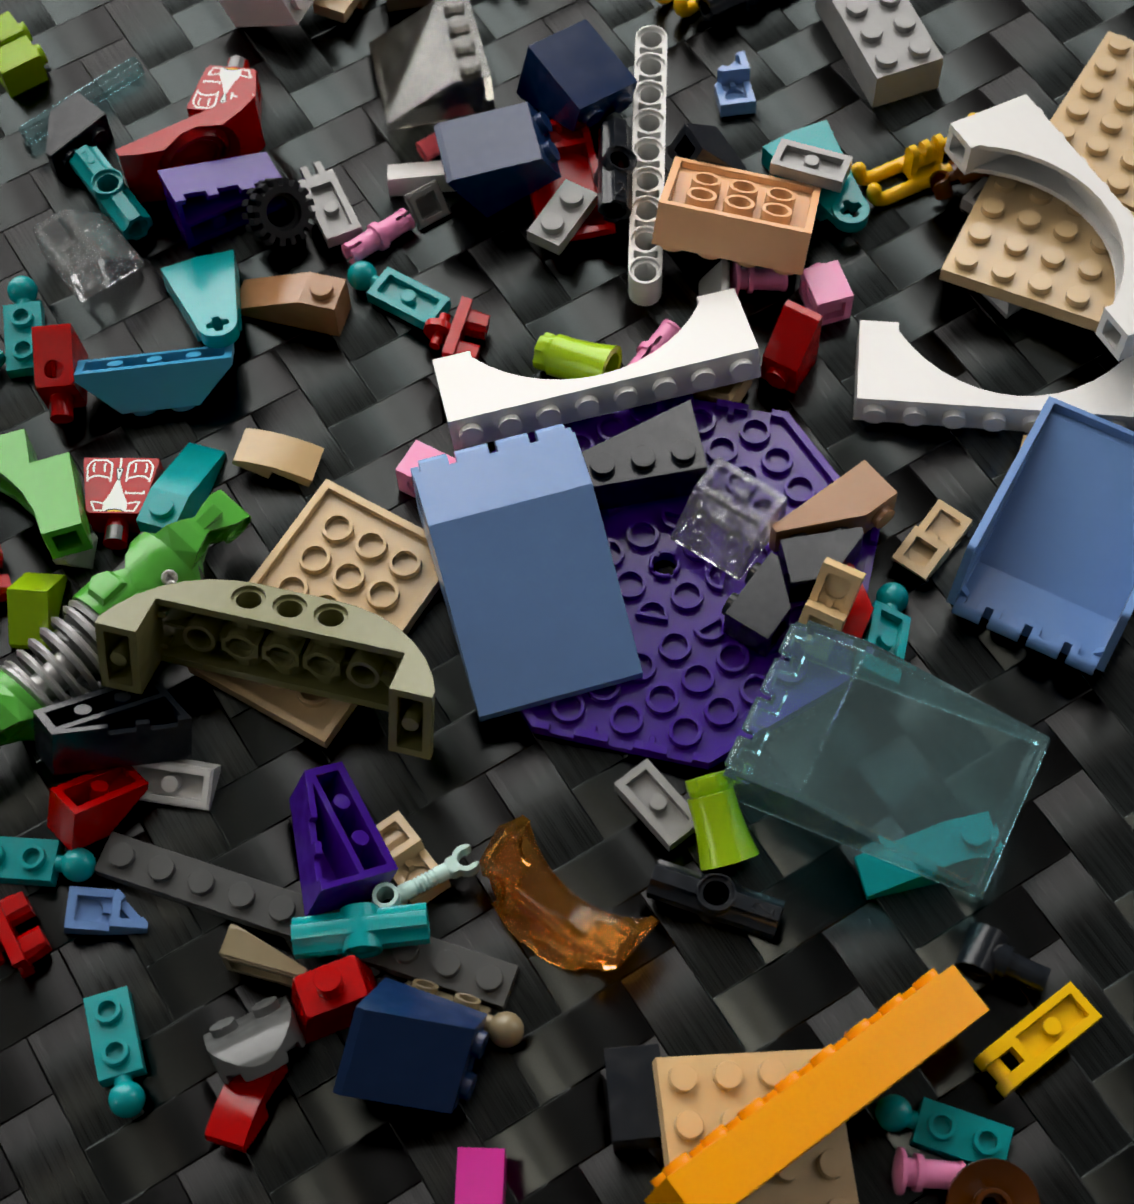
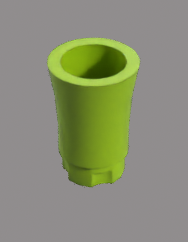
(574, 358)
(718, 822)

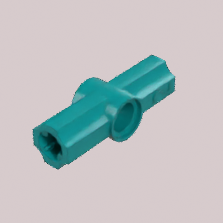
(111, 192)
(360, 930)

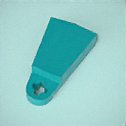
(831, 203)
(208, 296)

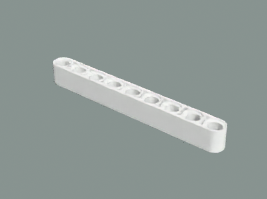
(648, 145)

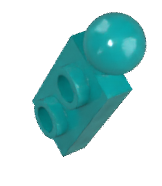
(398, 293)
(18, 325)
(887, 625)
(40, 861)
(117, 1049)
(945, 1129)

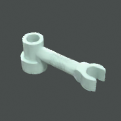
(448, 869)

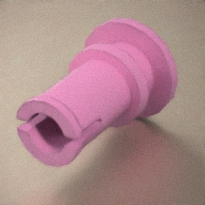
(756, 279)
(922, 1172)

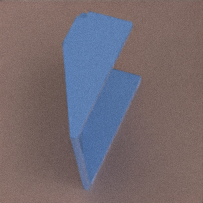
(1058, 541)
(525, 571)

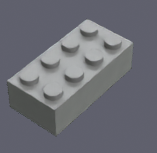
(883, 47)

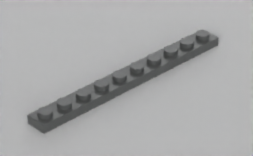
(271, 910)

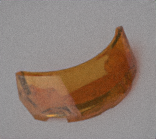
(547, 913)

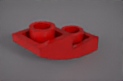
(242, 1110)

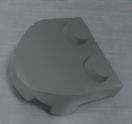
(255, 1041)

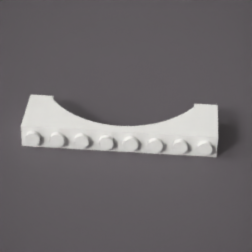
(1024, 146)
(706, 354)
(904, 387)

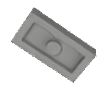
(811, 165)
(562, 217)
(656, 804)

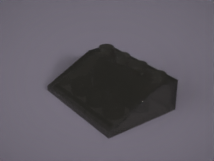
(432, 67)

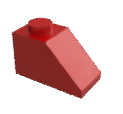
(792, 347)
(93, 804)

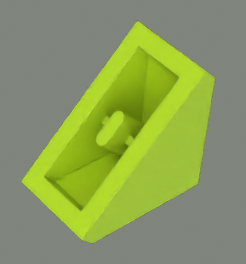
(31, 605)

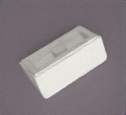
(409, 176)
(181, 783)

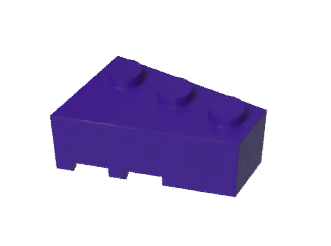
(209, 195)
(336, 841)

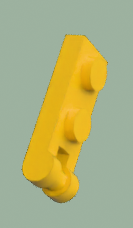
(1038, 1038)

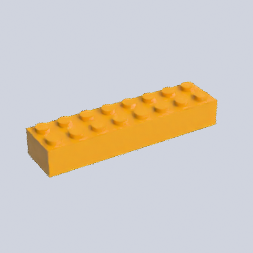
(822, 1094)

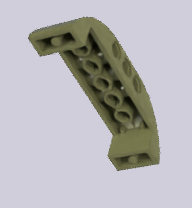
(275, 641)

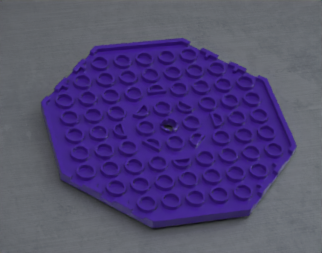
(694, 674)

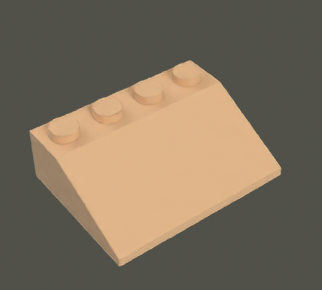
(736, 216)

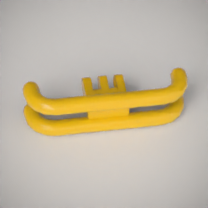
(916, 164)

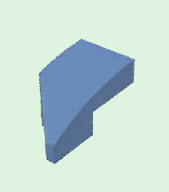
(733, 88)
(101, 913)

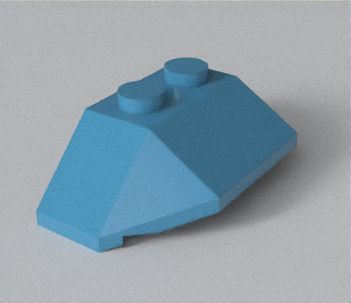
(155, 379)

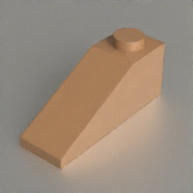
(298, 300)
(851, 501)

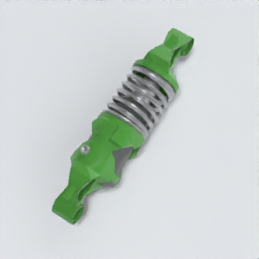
(151, 561)

